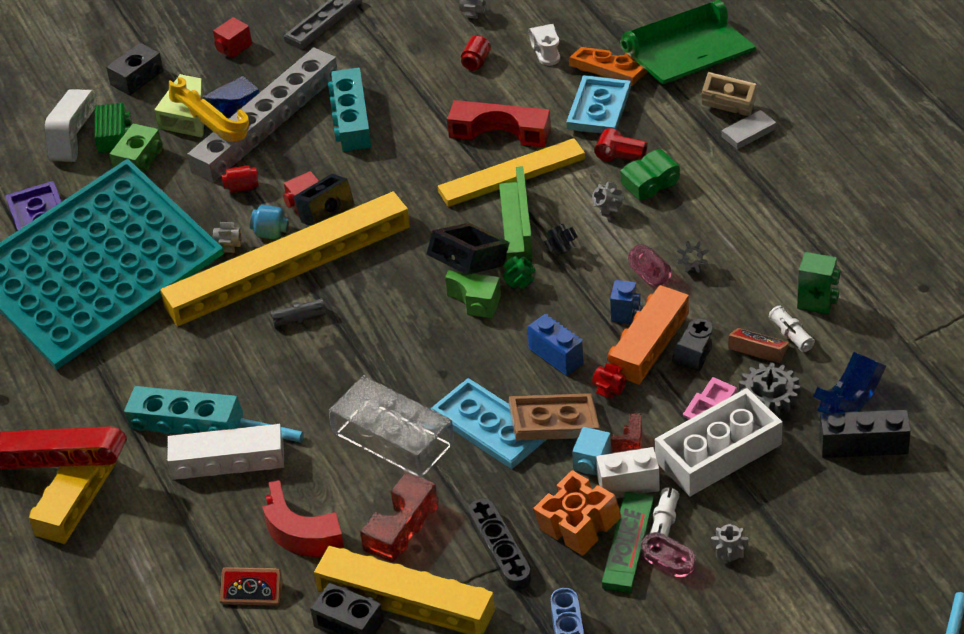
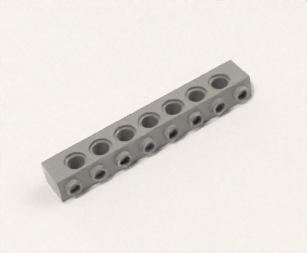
(265, 114)

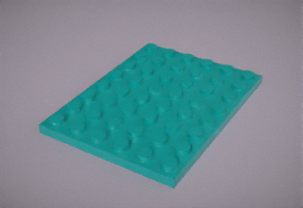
(97, 262)

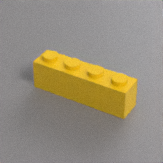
(67, 501)

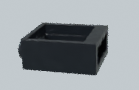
(472, 247)

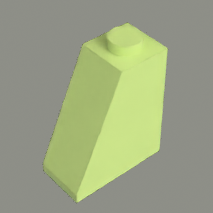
(176, 116)

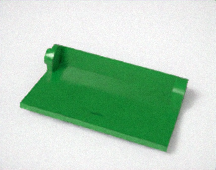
(686, 42)

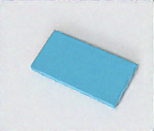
(485, 422)

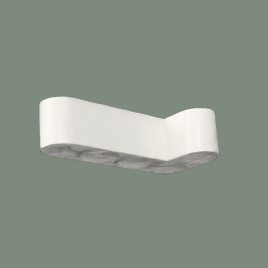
(65, 122)

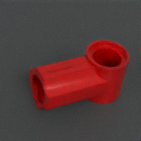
(613, 144)

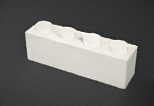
(225, 451)

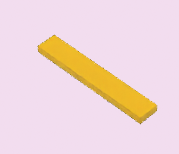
(490, 178)

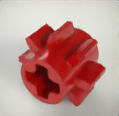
(609, 380)

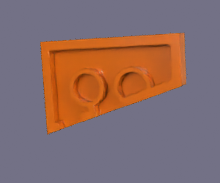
(607, 65)

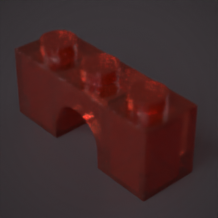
(390, 535)

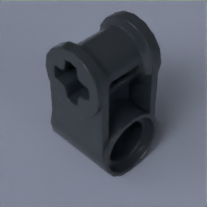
(694, 345)

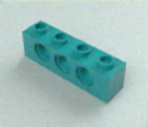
(351, 110)
(181, 411)

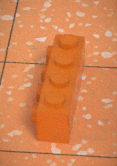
(649, 333)

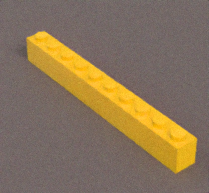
(285, 258)

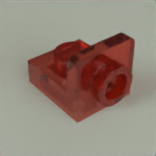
(632, 436)

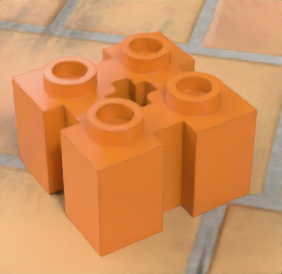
(577, 512)

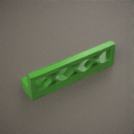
(516, 217)

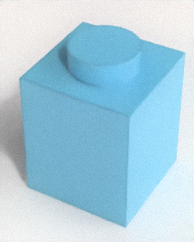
(587, 447)

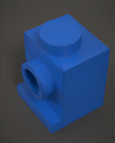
(624, 302)

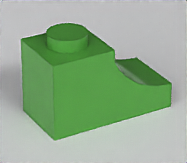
(476, 291)

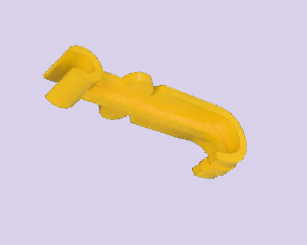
(208, 114)

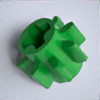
(518, 272)

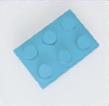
(598, 104)

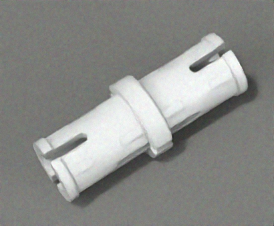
(801, 338)
(665, 514)

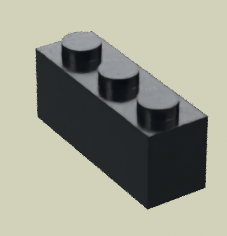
(864, 433)

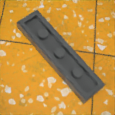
(319, 22)

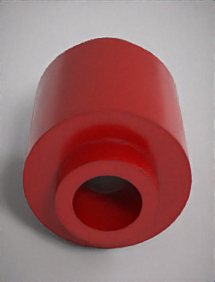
(475, 52)
(240, 179)

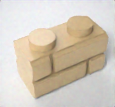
(729, 94)

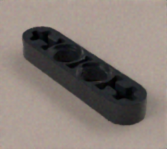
(502, 542)

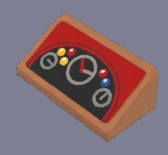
(757, 345)
(251, 586)

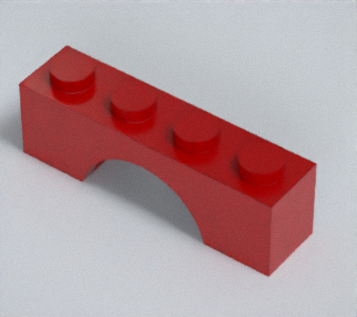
(471, 119)

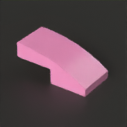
(714, 393)

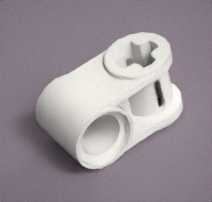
(545, 43)

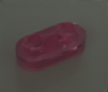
(651, 267)
(669, 556)

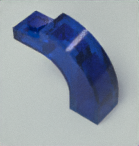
(853, 388)

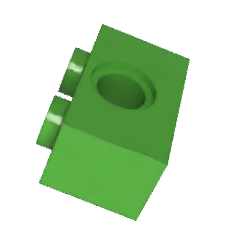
(139, 145)

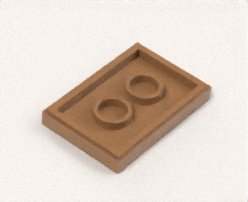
(552, 416)

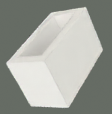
(629, 472)

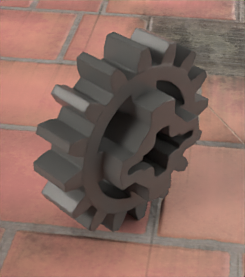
(782, 385)

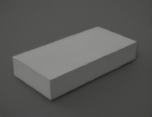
(748, 129)

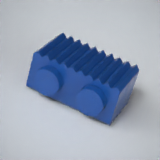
(555, 344)

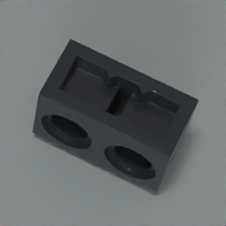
(345, 612)

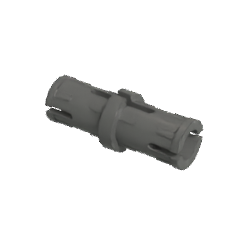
(298, 312)

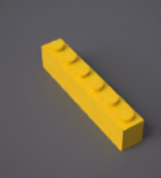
(408, 591)

